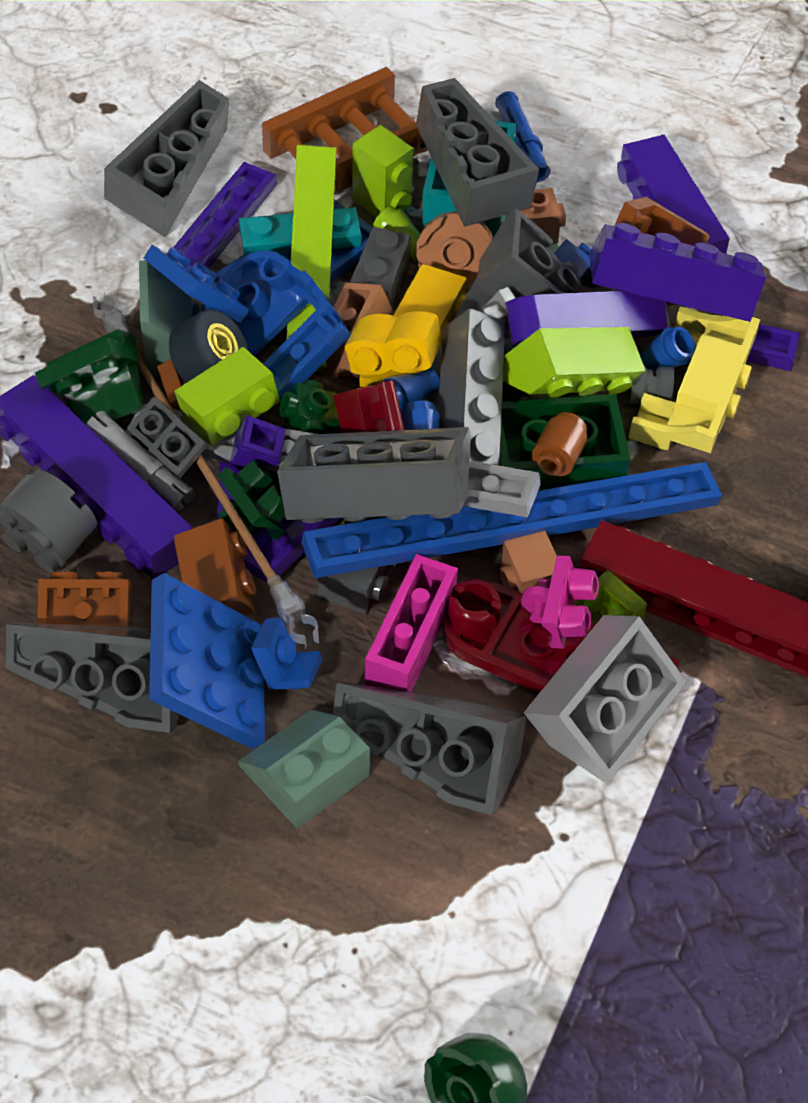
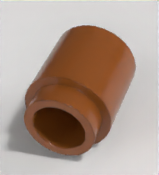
(560, 444)

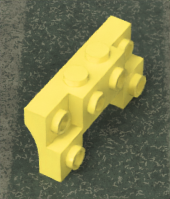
(707, 388)

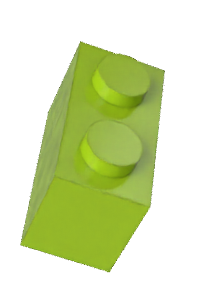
(382, 171)
(225, 394)

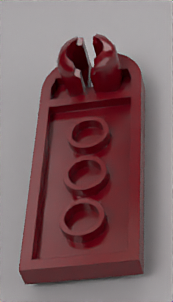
(495, 633)

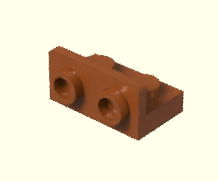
(84, 601)

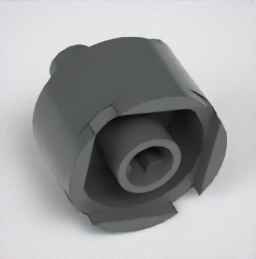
(44, 519)

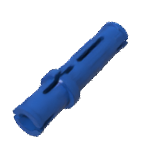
(530, 144)

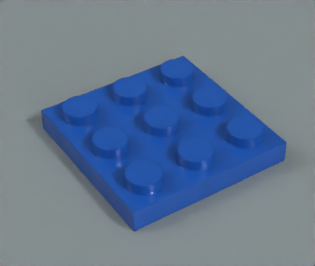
(205, 662)

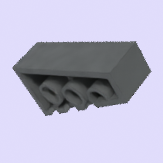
(167, 159)

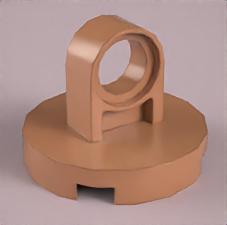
(452, 246)

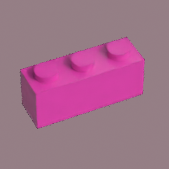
(410, 626)

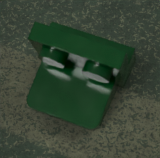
(98, 377)

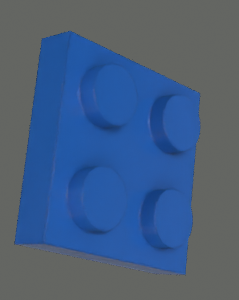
(197, 281)

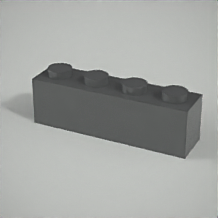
(473, 381)

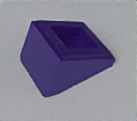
(257, 442)

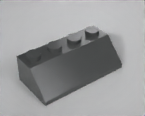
(376, 475)

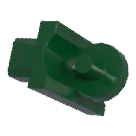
(252, 508)

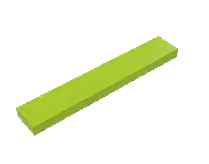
(313, 222)

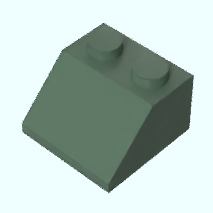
(161, 310)
(308, 765)

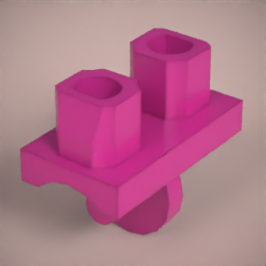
(554, 601)

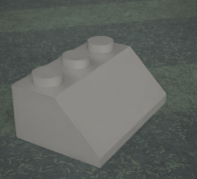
(607, 695)

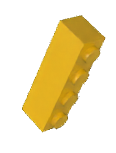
(432, 292)

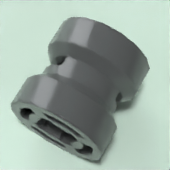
(655, 383)

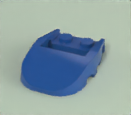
(274, 296)

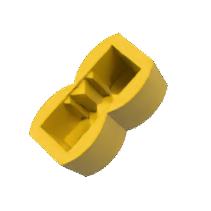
(394, 343)

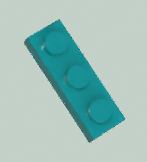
(275, 232)

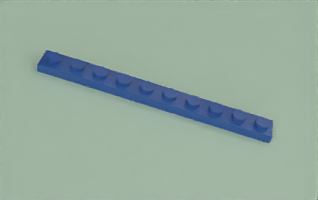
(554, 510)

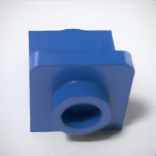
(278, 658)

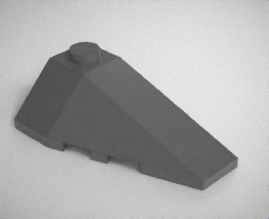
(524, 262)
(93, 664)
(446, 743)

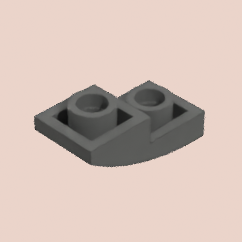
(167, 436)

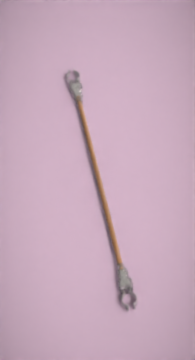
(288, 604)

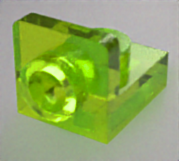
(615, 599)

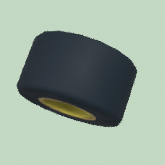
(203, 342)

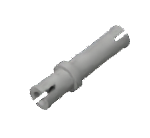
(142, 461)

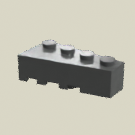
(473, 154)

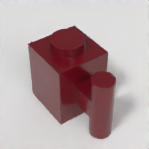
(369, 409)

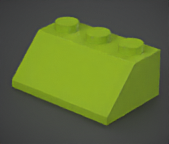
(574, 361)

